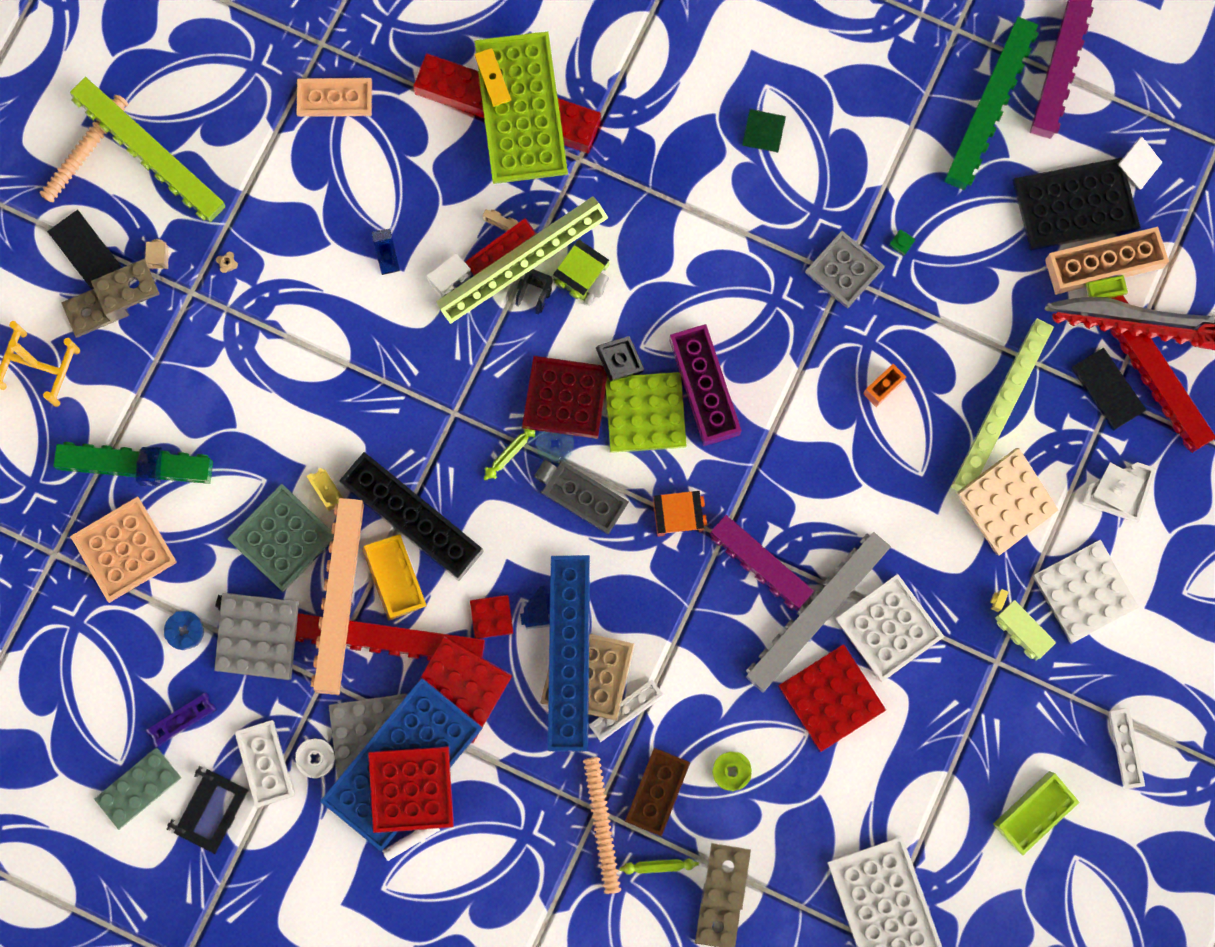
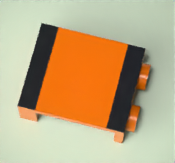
(679, 512)

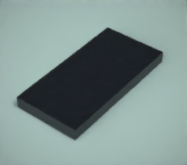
(83, 248)
(1108, 389)

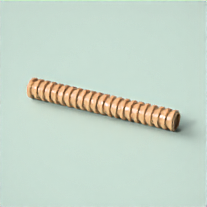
(77, 156)
(602, 825)

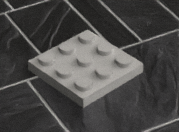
(844, 269)

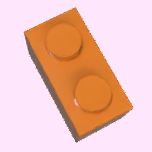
(884, 385)

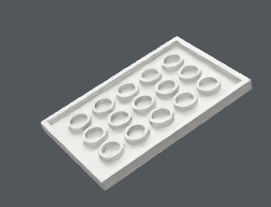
(883, 897)

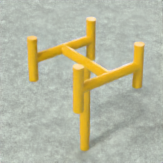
(27, 359)

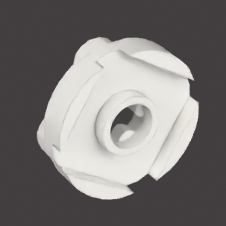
(315, 747)

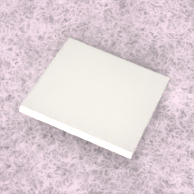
(1140, 163)
(1118, 488)

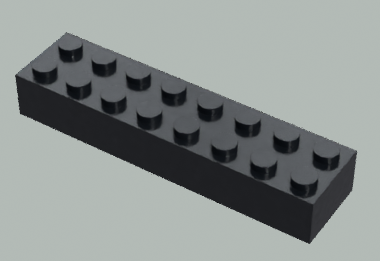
(411, 516)

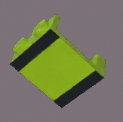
(580, 270)

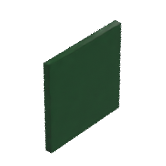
(764, 130)

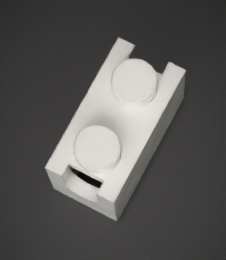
(449, 275)

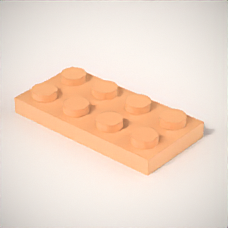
(334, 97)

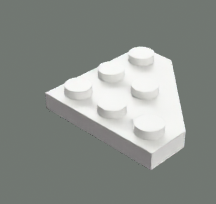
(1140, 470)

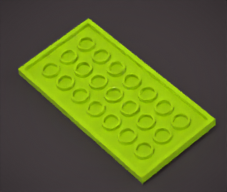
(526, 131)

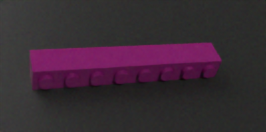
(1060, 68)

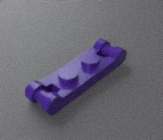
(181, 720)

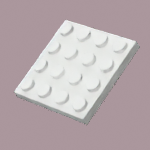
(1085, 591)
(889, 628)

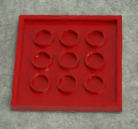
(466, 679)
(832, 698)
(411, 789)

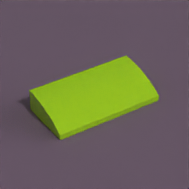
(1036, 812)

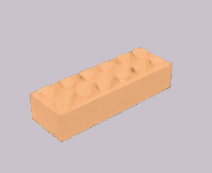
(1106, 258)

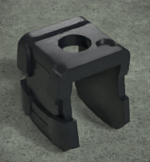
(539, 280)

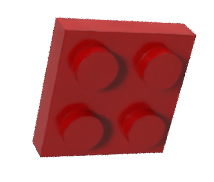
(491, 617)

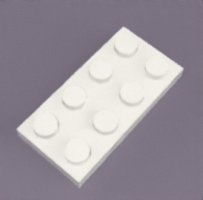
(264, 764)

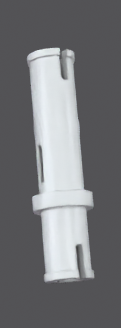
(407, 842)

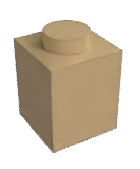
(157, 254)

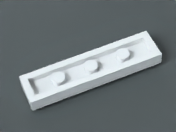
(629, 709)
(1126, 748)

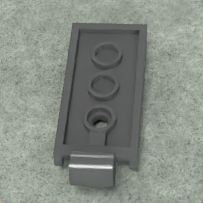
(587, 500)

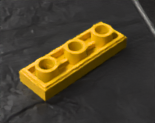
(489, 68)

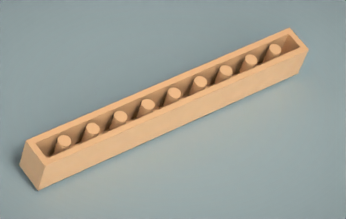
(338, 596)

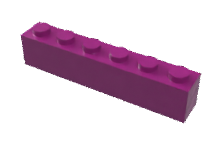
(761, 563)

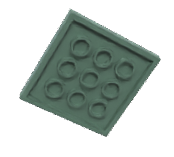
(282, 537)

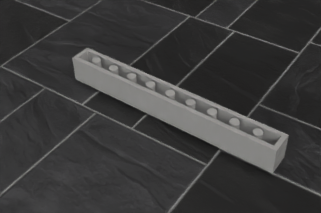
(817, 612)

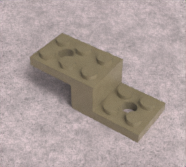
(110, 298)
(722, 896)

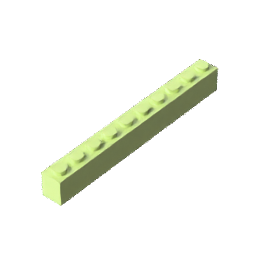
(521, 259)
(1003, 404)

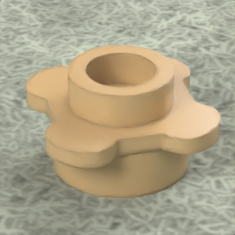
(227, 267)

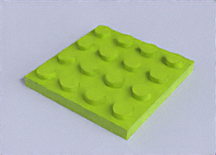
(646, 413)

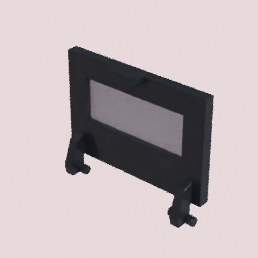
(210, 811)

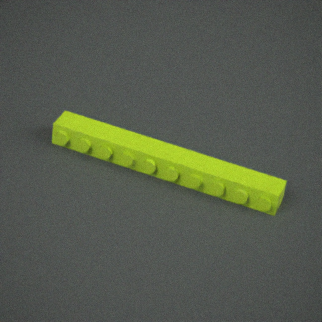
(147, 149)

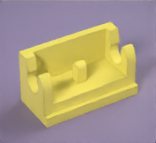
(325, 488)

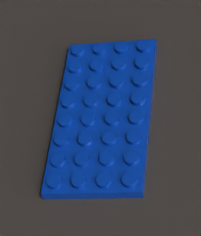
(419, 721)

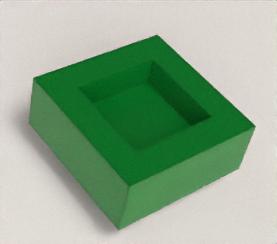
(902, 242)

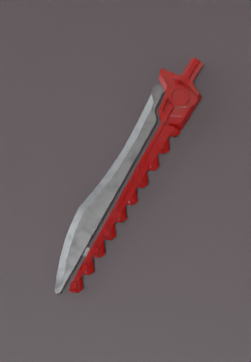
(1124, 317)

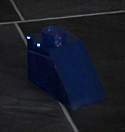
(385, 251)
(149, 466)
(535, 611)

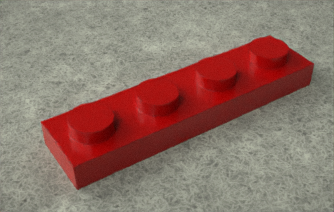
(501, 246)

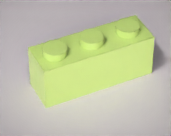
(1024, 631)

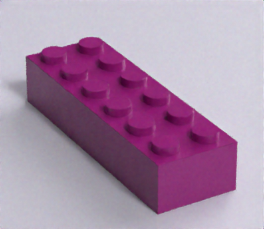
(705, 385)

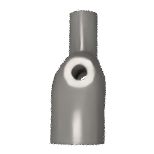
(596, 289)

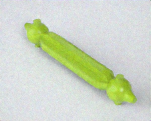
(508, 454)
(658, 866)

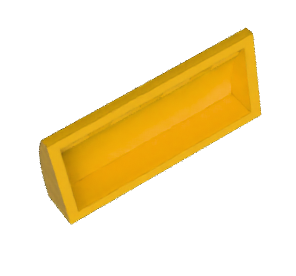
(394, 577)

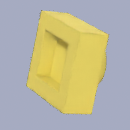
(998, 600)

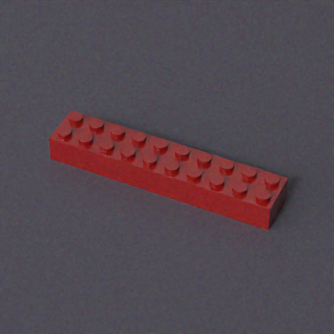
(461, 89)

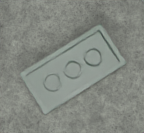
(137, 788)

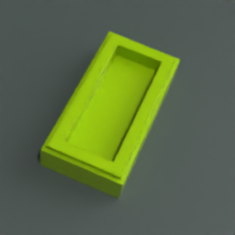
(1107, 287)

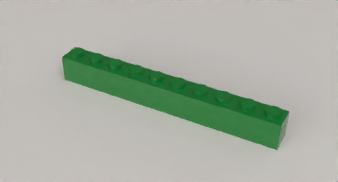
(991, 102)

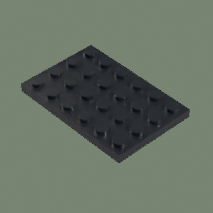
(1076, 204)

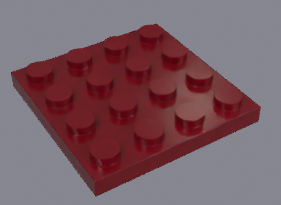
(565, 397)

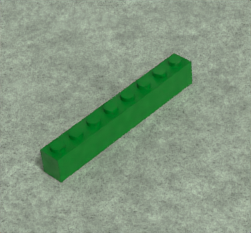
(123, 462)

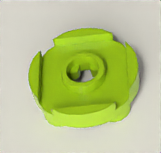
(732, 782)

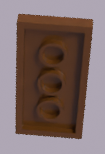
(657, 792)

